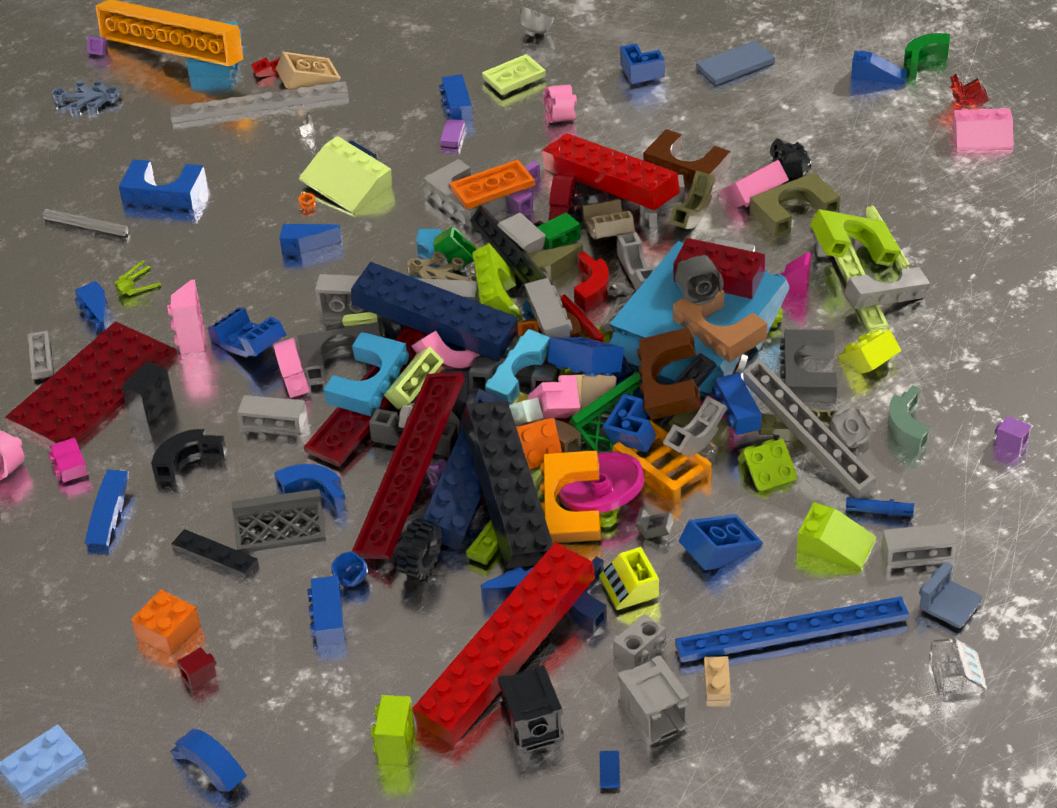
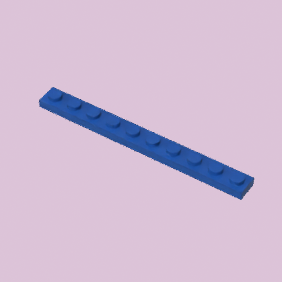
(791, 629)

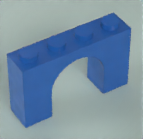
(182, 192)

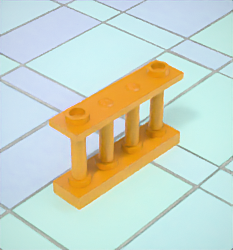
(657, 478)

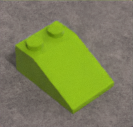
(834, 537)

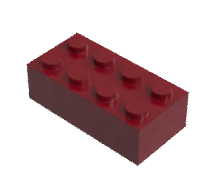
(739, 268)

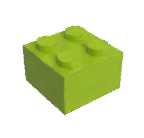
(393, 730)

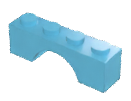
(530, 350)

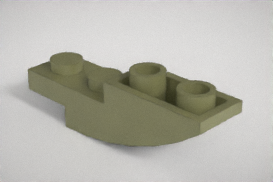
(774, 426)

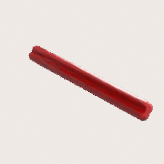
(586, 325)

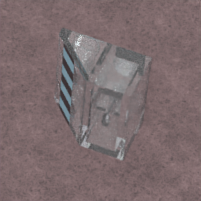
(956, 668)

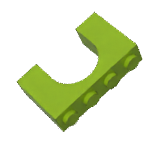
(833, 232)
(494, 279)

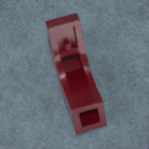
(561, 191)

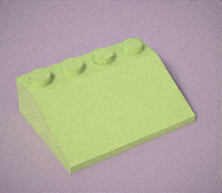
(346, 175)

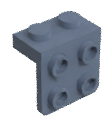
(948, 599)

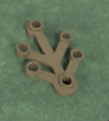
(422, 268)

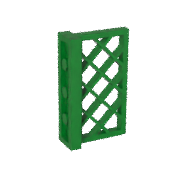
(601, 406)

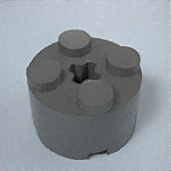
(699, 280)

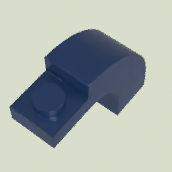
(588, 611)

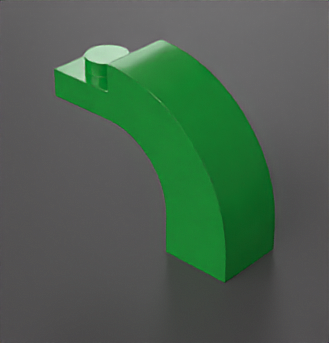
(924, 47)

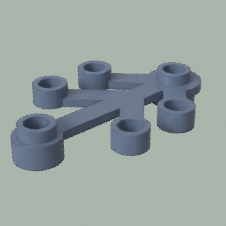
(107, 94)

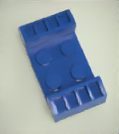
(243, 337)

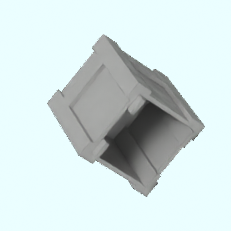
(653, 700)

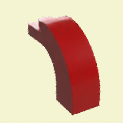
(593, 291)

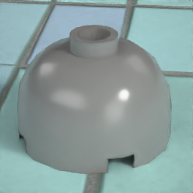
(534, 21)

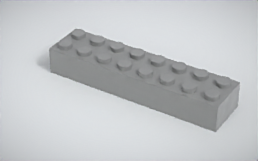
(334, 294)

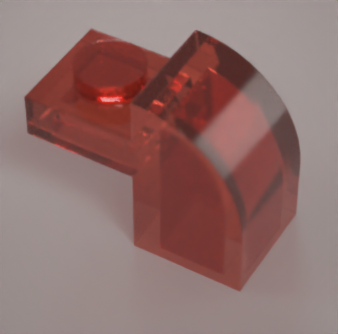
(969, 95)

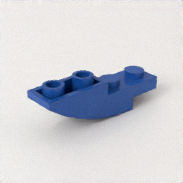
(501, 587)

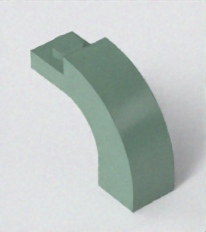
(902, 427)

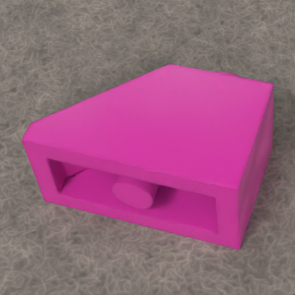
(798, 274)

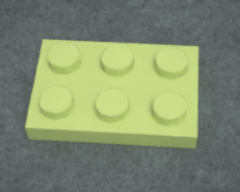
(513, 74)

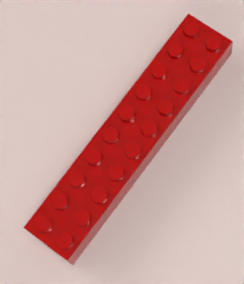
(503, 643)

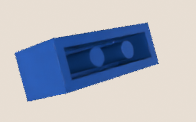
(456, 98)
(741, 410)
(326, 611)

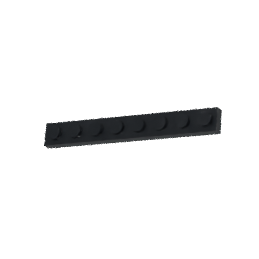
(506, 247)

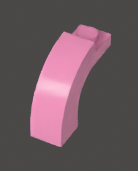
(452, 359)
(291, 367)

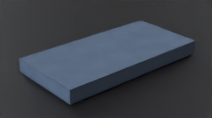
(735, 62)

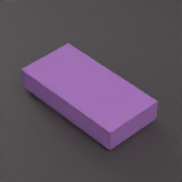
(452, 133)

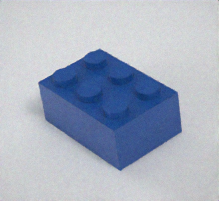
(585, 356)

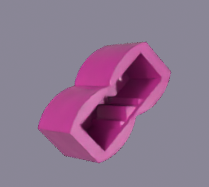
(68, 460)

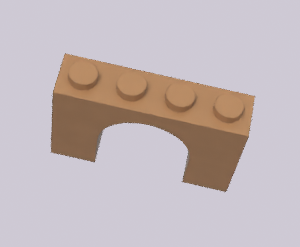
(725, 340)

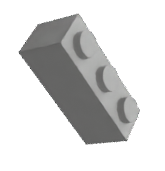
(272, 414)
(919, 544)

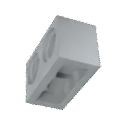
(639, 641)

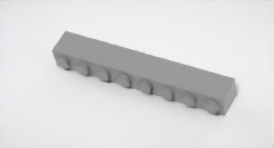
(809, 429)

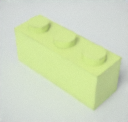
(412, 378)

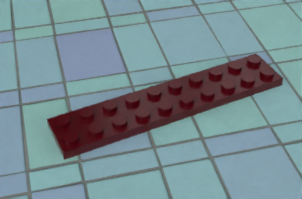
(347, 428)
(408, 466)

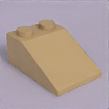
(305, 70)

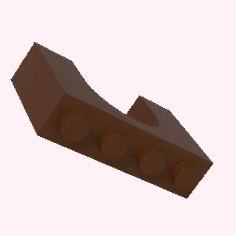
(669, 144)
(654, 355)

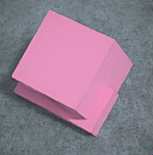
(558, 398)

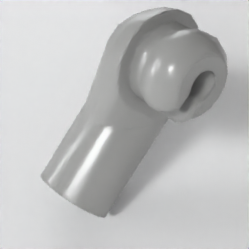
(619, 289)

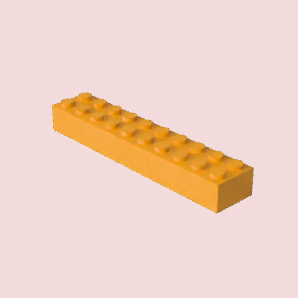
(170, 32)

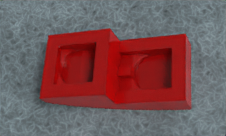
(265, 68)

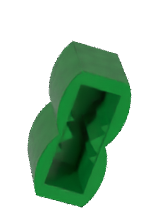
(453, 245)

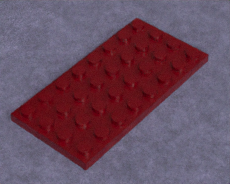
(88, 386)

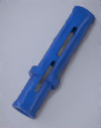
(880, 507)

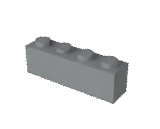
(548, 309)

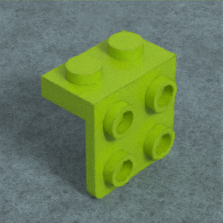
(769, 464)

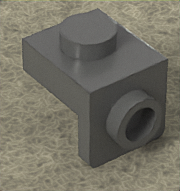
(654, 525)

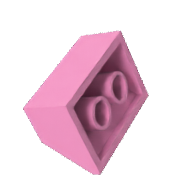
(983, 129)
(754, 184)
(187, 319)

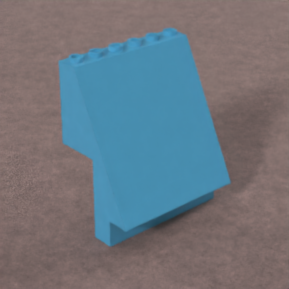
(651, 313)

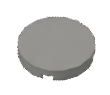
(850, 426)

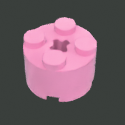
(559, 103)
(10, 454)

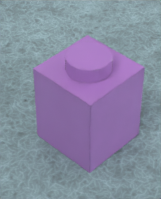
(1012, 434)

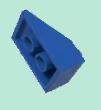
(718, 540)

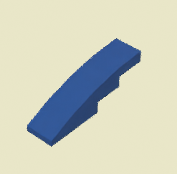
(106, 508)

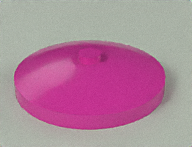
(619, 483)

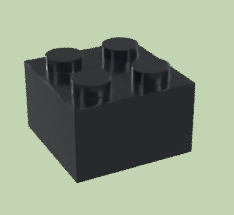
(147, 392)

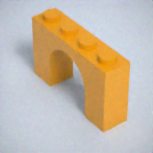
(559, 471)

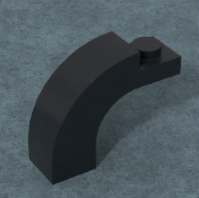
(182, 447)

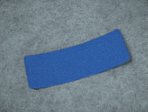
(609, 769)

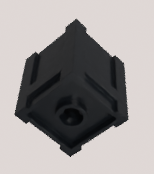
(531, 708)

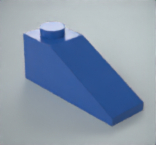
(875, 68)
(308, 237)

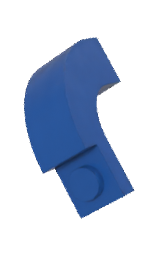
(312, 477)
(211, 758)

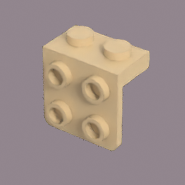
(592, 388)

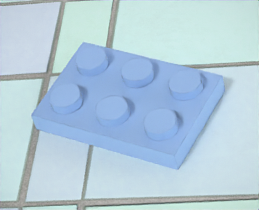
(40, 761)

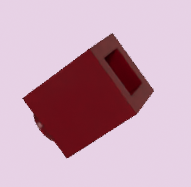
(197, 668)

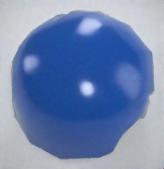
(350, 569)

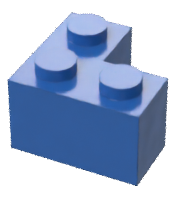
(640, 65)
(629, 424)

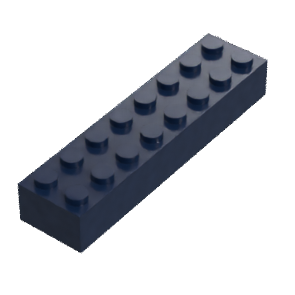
(434, 309)
(457, 489)

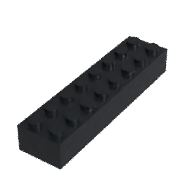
(506, 483)

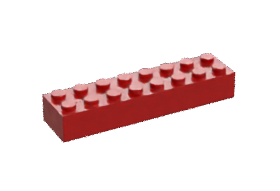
(611, 171)

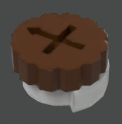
(741, 364)

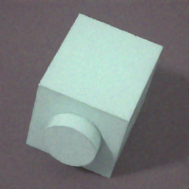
(526, 411)

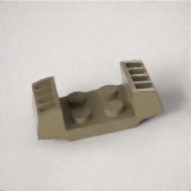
(607, 219)

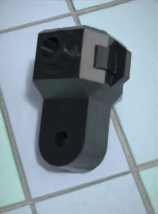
(792, 157)

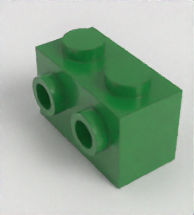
(560, 231)

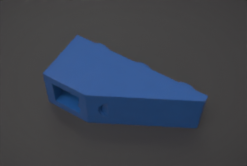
(94, 304)

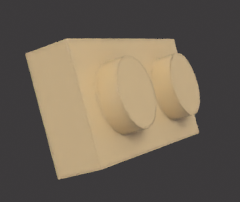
(717, 678)

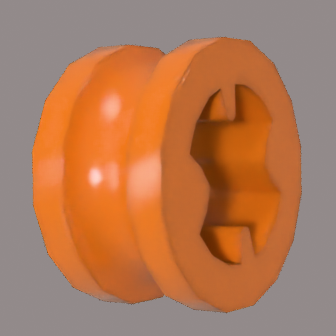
(306, 197)

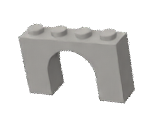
(438, 188)

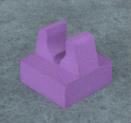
(97, 45)

